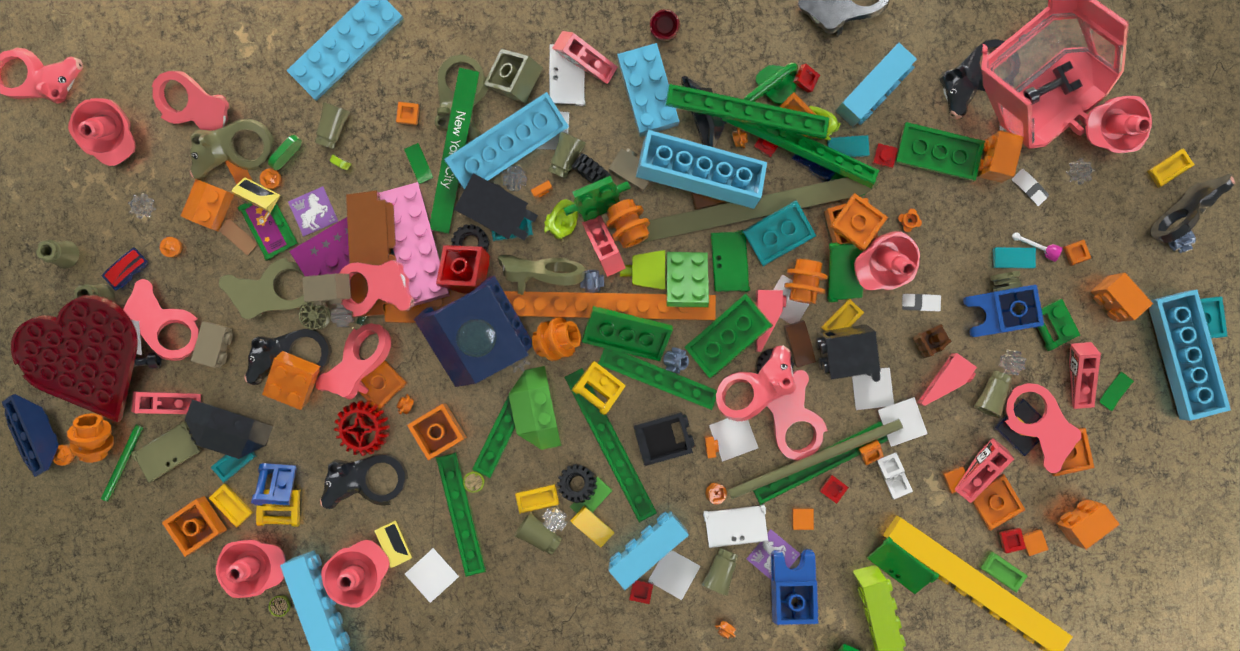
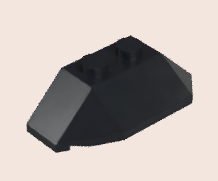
(708, 126)
(225, 430)

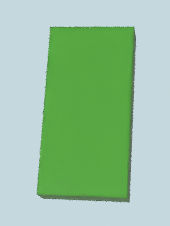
(601, 493)
(1004, 572)

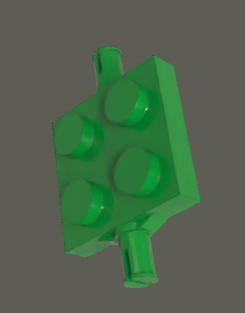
(596, 198)

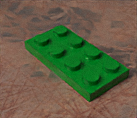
(939, 151)
(626, 333)
(728, 336)

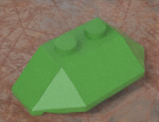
(534, 409)

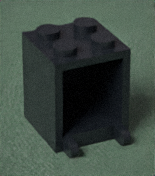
(849, 352)
(658, 440)

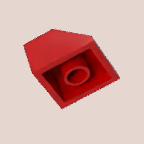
(462, 268)

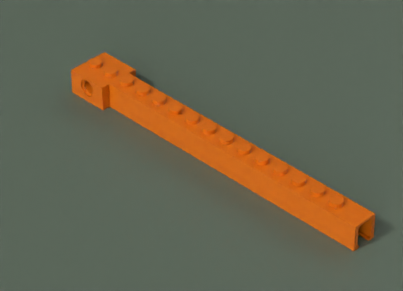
(573, 306)

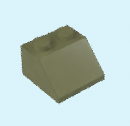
(513, 75)

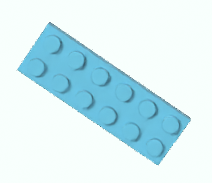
(344, 45)
(508, 141)

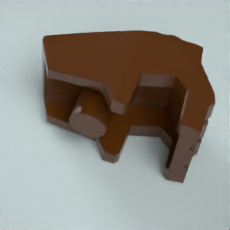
(931, 341)

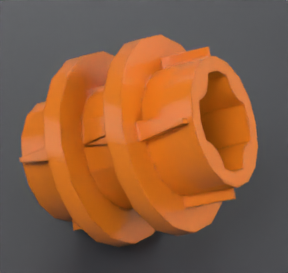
(628, 225)
(805, 281)
(556, 339)
(90, 437)

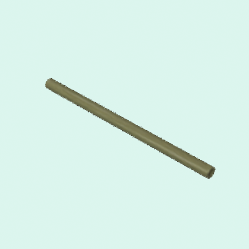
(815, 459)

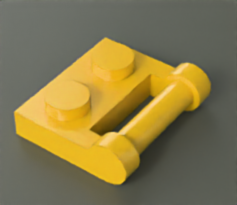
(602, 382)
(294, 507)

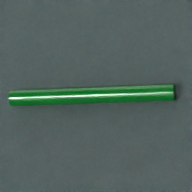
(122, 462)

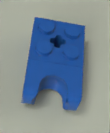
(999, 310)
(791, 584)

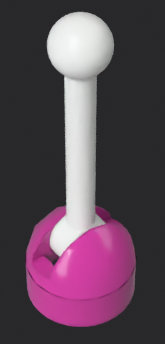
(1051, 252)

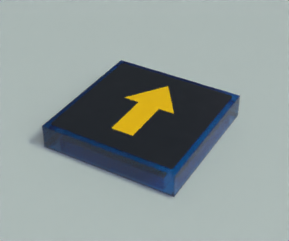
(1025, 414)

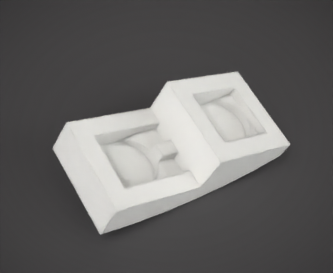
(894, 476)

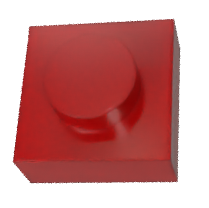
(806, 78)
(765, 147)
(884, 155)
(833, 489)
(1012, 540)
(641, 591)

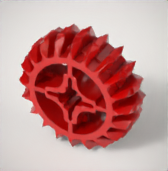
(361, 443)

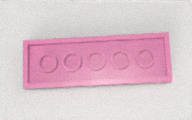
(415, 243)

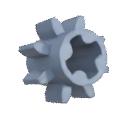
(1184, 243)
(592, 281)
(676, 360)

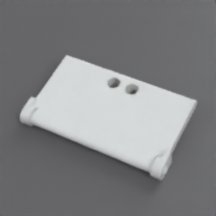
(567, 83)
(729, 525)

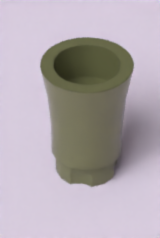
(330, 125)
(565, 154)
(61, 253)
(99, 290)
(994, 395)
(538, 535)
(721, 572)

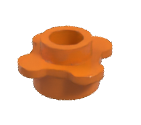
(740, 138)
(911, 214)
(405, 404)
(726, 630)

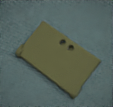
(171, 447)

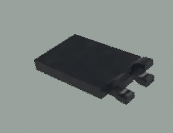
(494, 207)

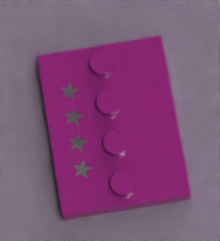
(324, 252)

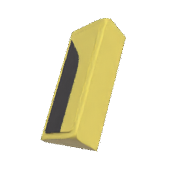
(256, 194)
(393, 543)

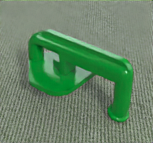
(775, 83)

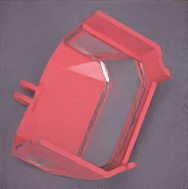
(1063, 32)

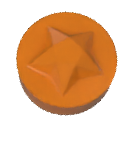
(270, 178)
(171, 247)
(63, 455)
(716, 493)

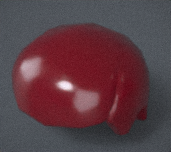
(664, 24)

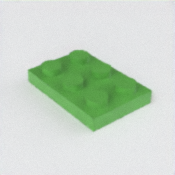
(687, 279)

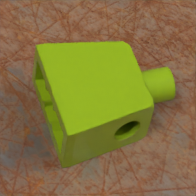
(647, 270)

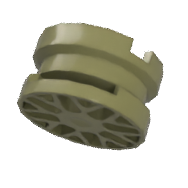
(1001, 280)
(315, 316)

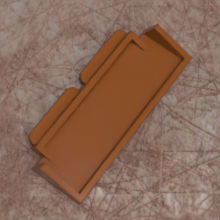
(369, 239)

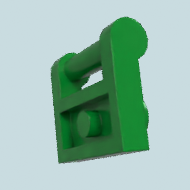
(1061, 324)

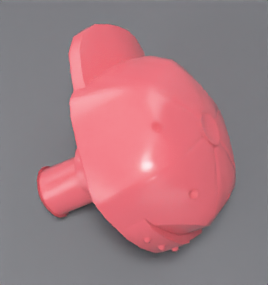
(1119, 124)
(102, 130)
(888, 262)
(249, 568)
(355, 573)

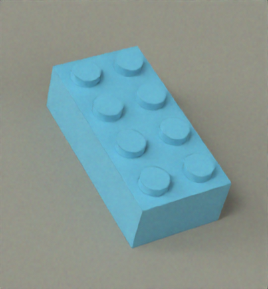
(880, 81)
(647, 89)
(647, 550)

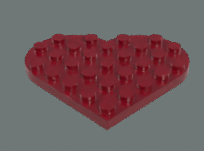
(80, 354)

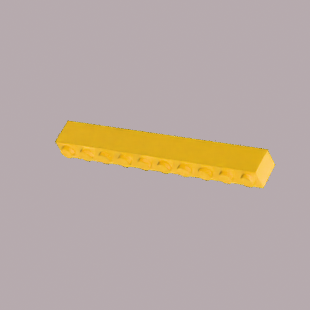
(978, 586)

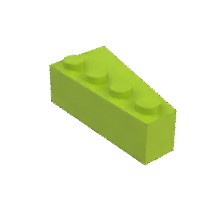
(880, 609)

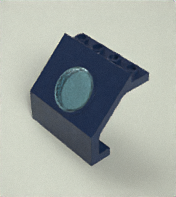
(475, 334)

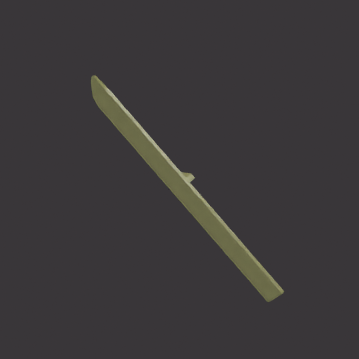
(768, 204)

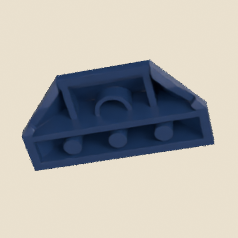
(31, 433)

